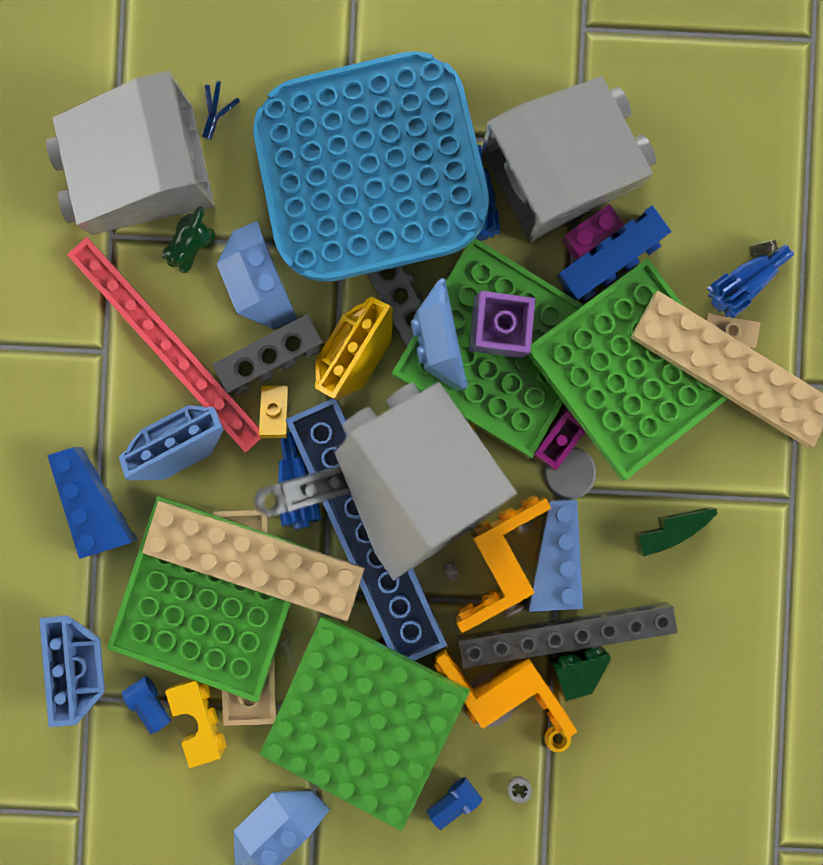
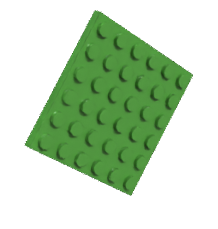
(616, 387)
(503, 393)
(199, 622)
(363, 722)

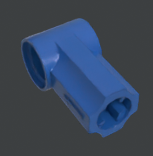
(143, 699)
(460, 799)

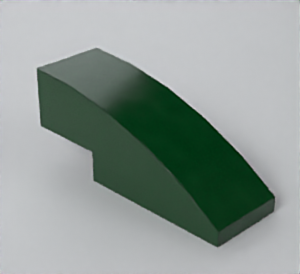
(673, 530)

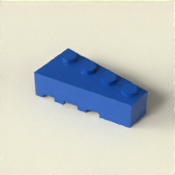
(614, 254)
(87, 504)

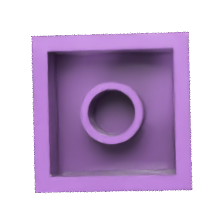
(501, 324)

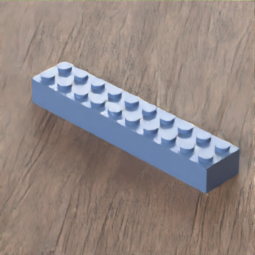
(396, 605)

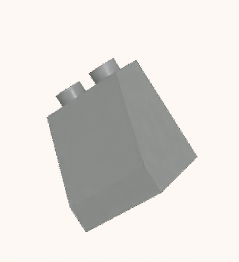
(566, 155)
(130, 156)
(418, 476)

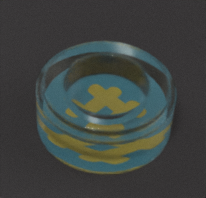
(763, 248)

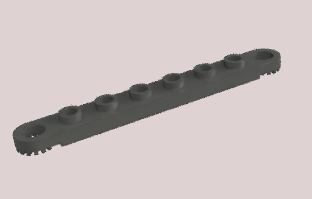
(303, 491)

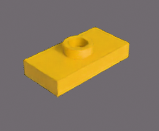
(273, 411)

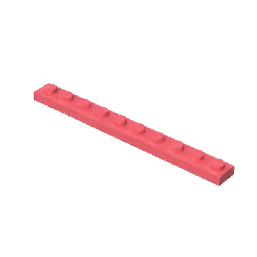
(165, 343)

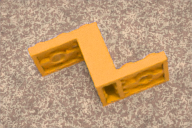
(502, 563)
(505, 691)

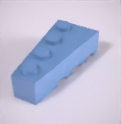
(557, 562)

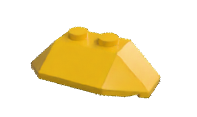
(354, 349)

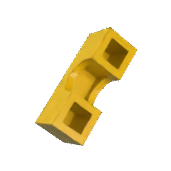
(192, 699)

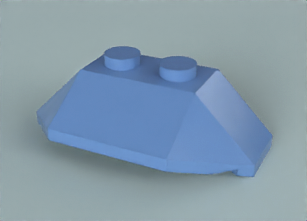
(254, 279)
(438, 338)
(172, 444)
(70, 669)
(277, 827)

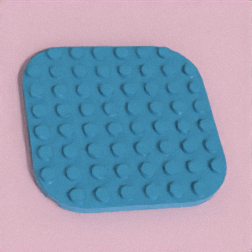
(370, 166)

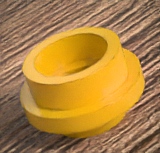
(556, 746)

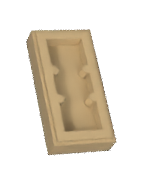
(740, 329)

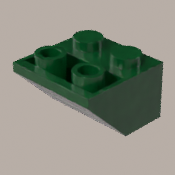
(579, 671)

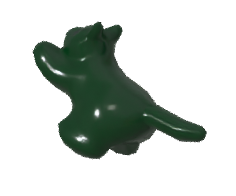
(189, 238)

